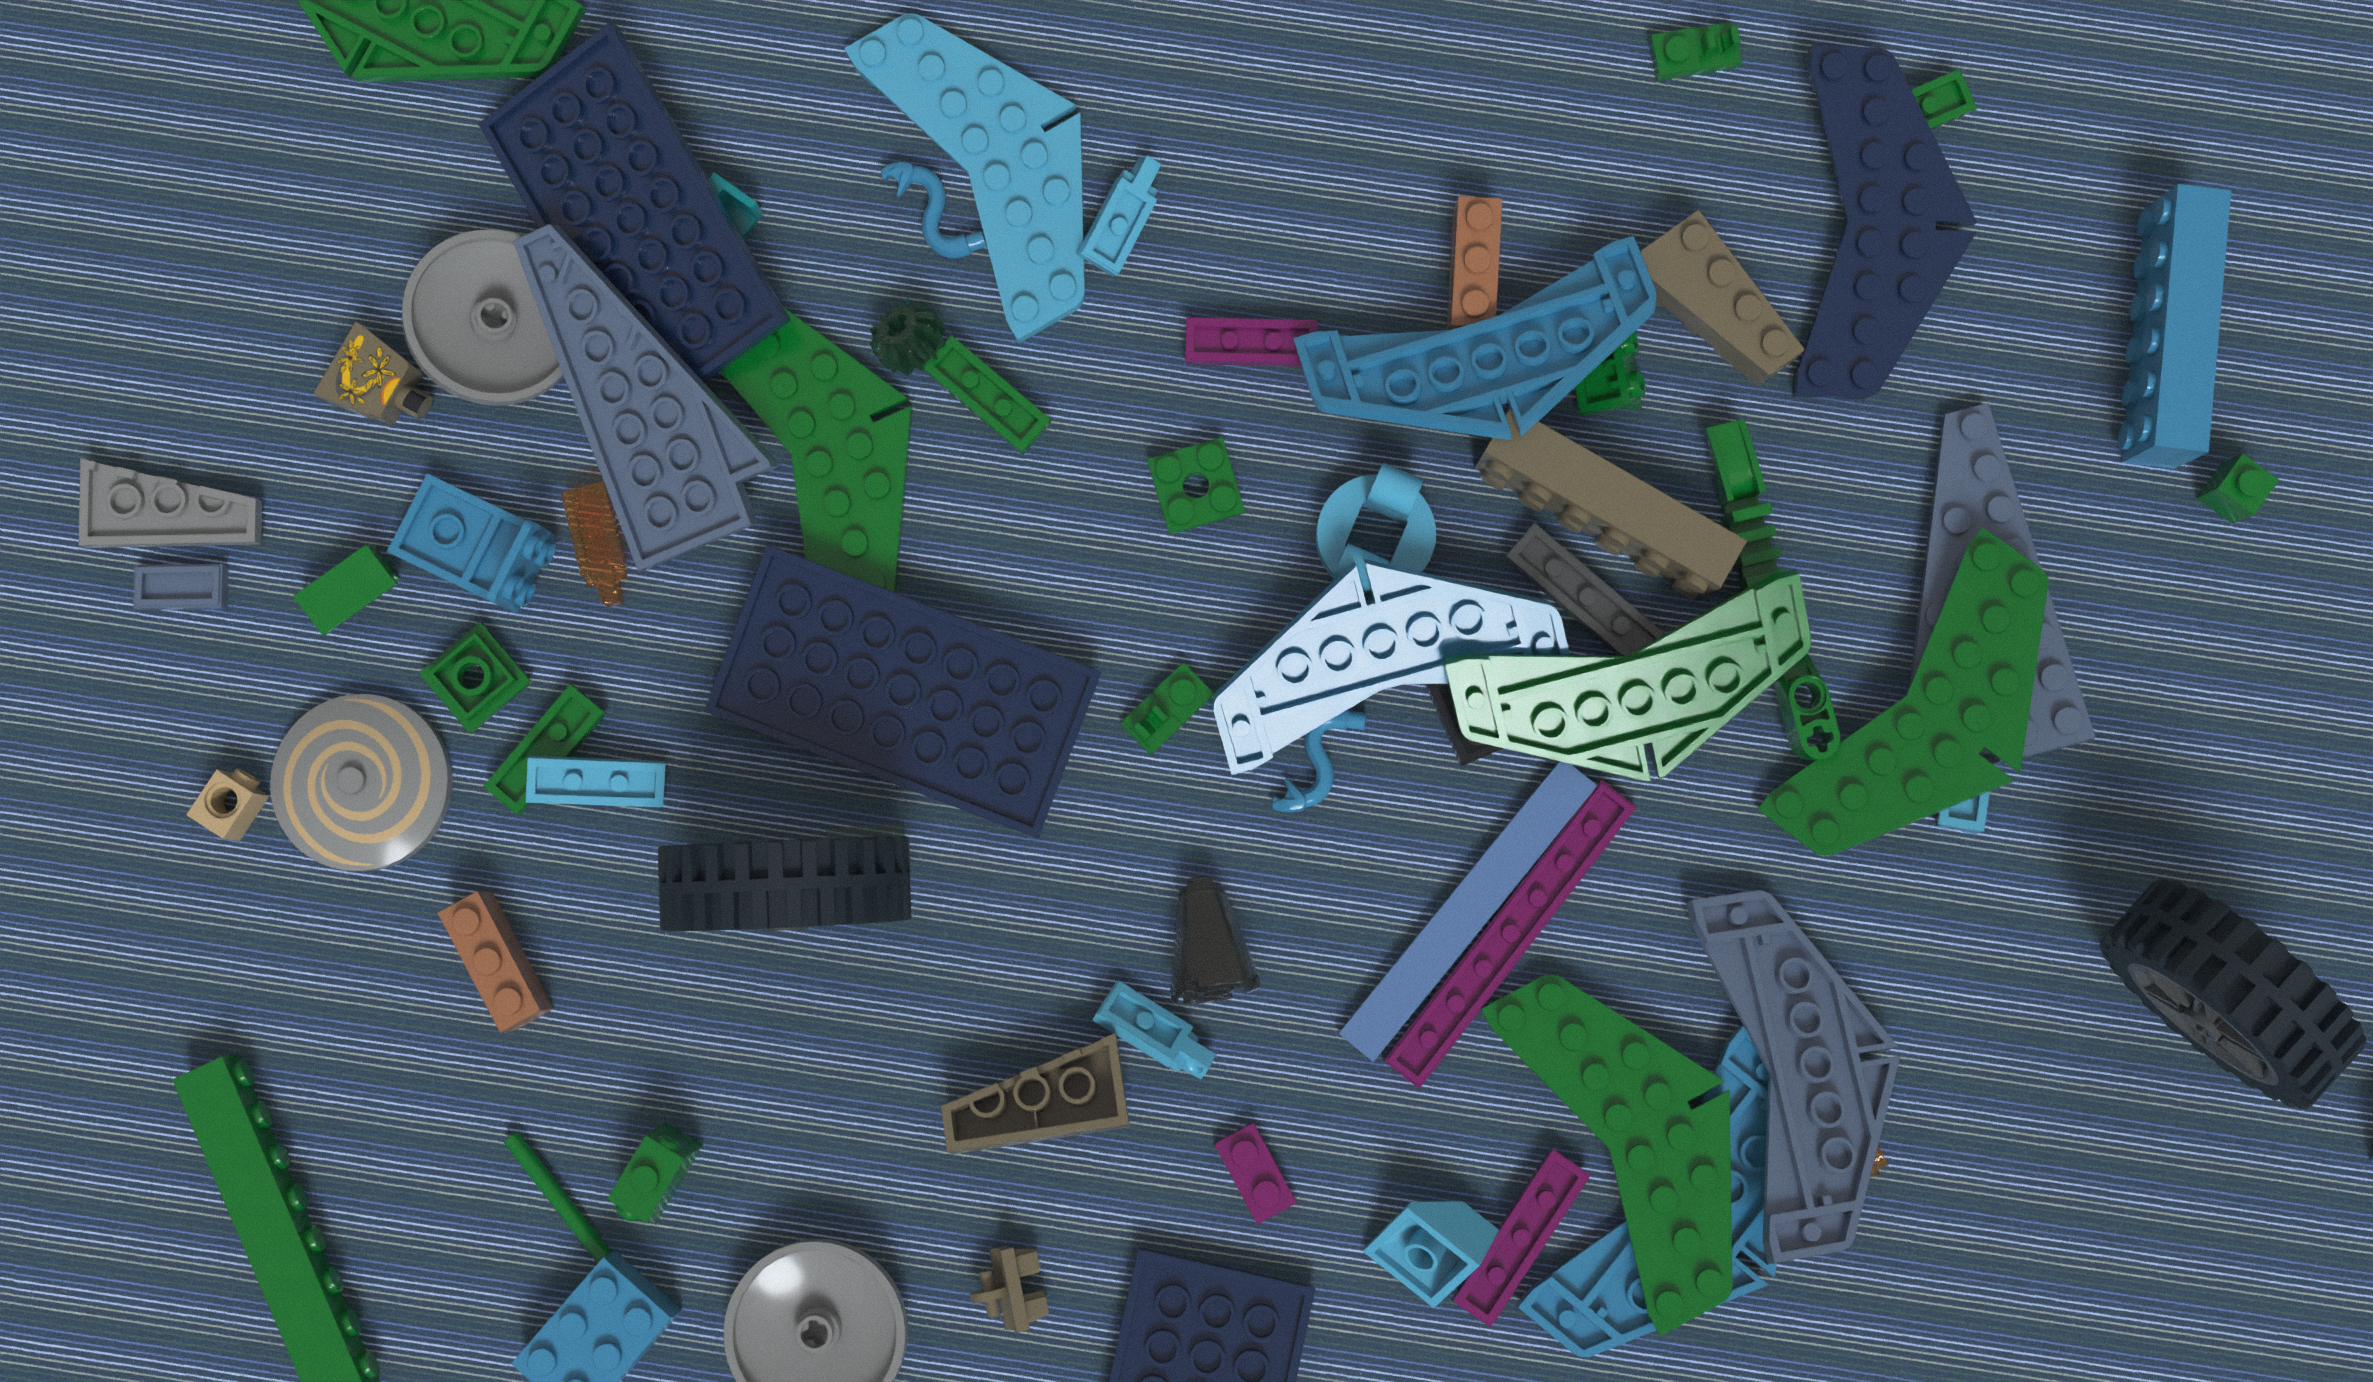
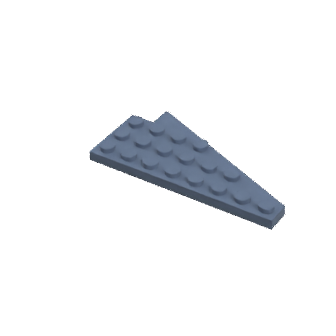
(655, 428)
(1976, 492)

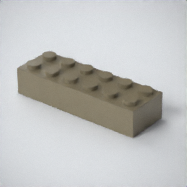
(1613, 508)

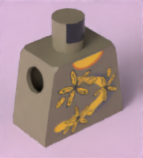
(373, 380)

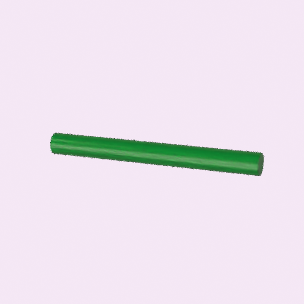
(557, 1196)

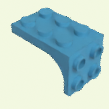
(473, 544)

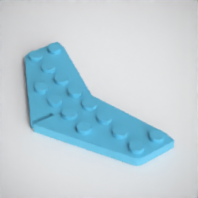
(994, 128)

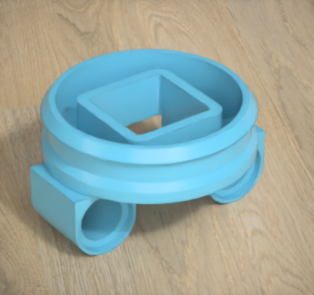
(1389, 494)

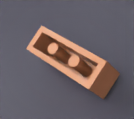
(1474, 260)
(495, 961)

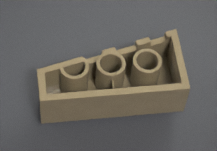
(1052, 1101)

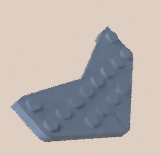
(1821, 1097)

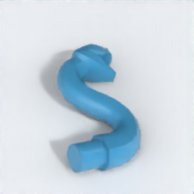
(948, 247)
(1297, 799)

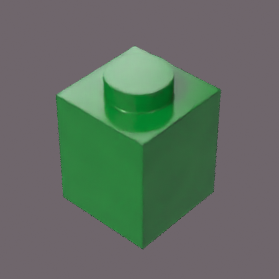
(2237, 488)

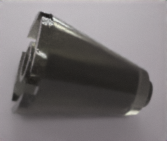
(1209, 946)

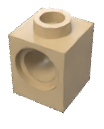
(210, 807)

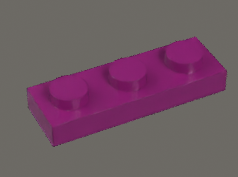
(1244, 341)

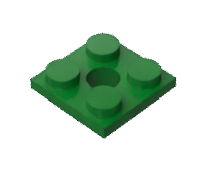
(1203, 460)
(501, 680)

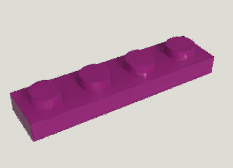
(1521, 1237)

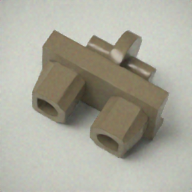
(1016, 1307)

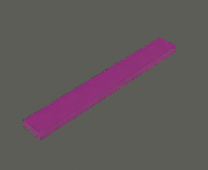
(1509, 934)

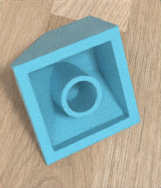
(1433, 1247)

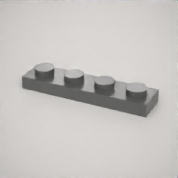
(1581, 593)

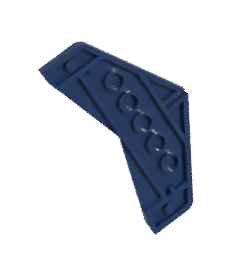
(1892, 198)

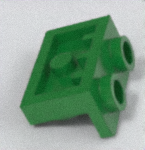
(1613, 382)

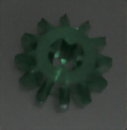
(907, 337)

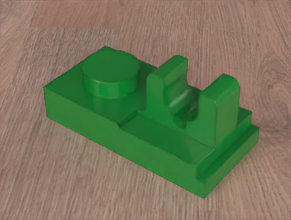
(1695, 51)
(1167, 709)

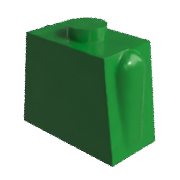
(654, 1174)

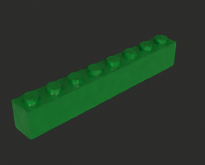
(274, 1223)

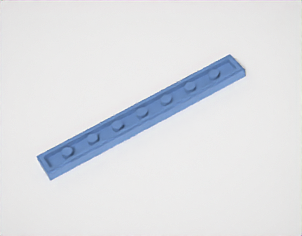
(1467, 909)

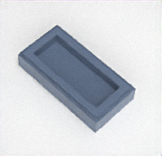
(180, 587)

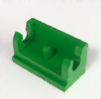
(347, 588)

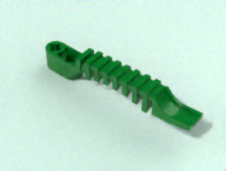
(1738, 492)

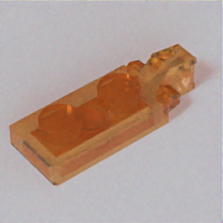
(596, 540)

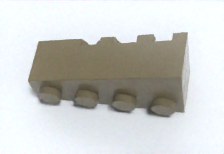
(1718, 299)

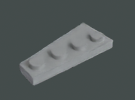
(151, 511)

